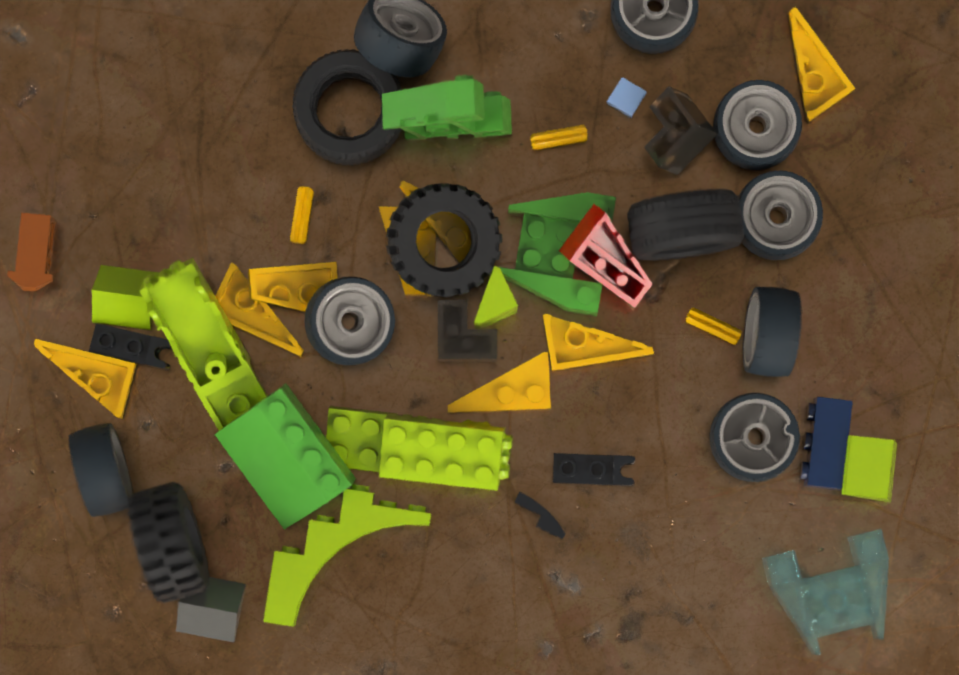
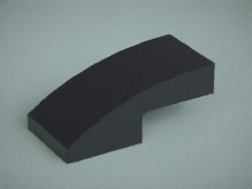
(546, 521)

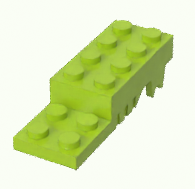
(203, 341)
(421, 447)

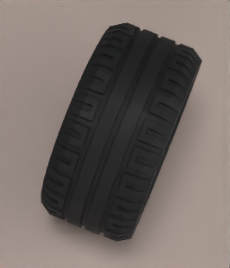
(308, 91)
(685, 224)

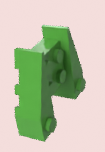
(447, 110)
(540, 264)

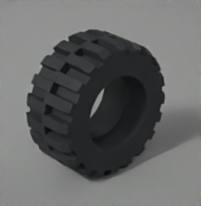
(483, 231)
(168, 542)

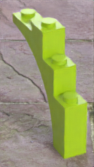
(358, 517)

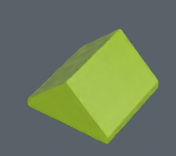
(118, 298)
(496, 302)
(869, 468)

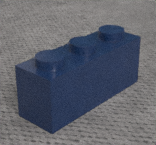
(826, 443)

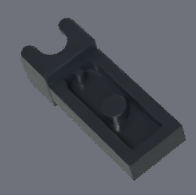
(129, 346)
(591, 469)

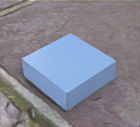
(626, 97)

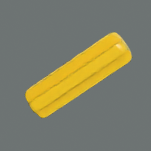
(559, 137)
(301, 215)
(713, 326)

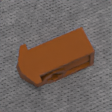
(34, 252)

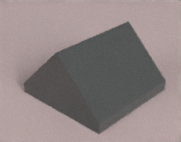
(212, 612)

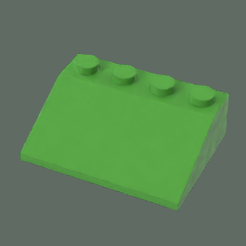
(285, 456)

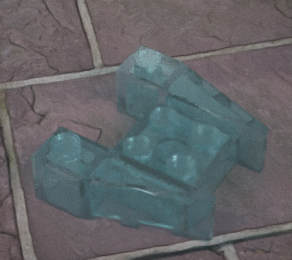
(835, 598)

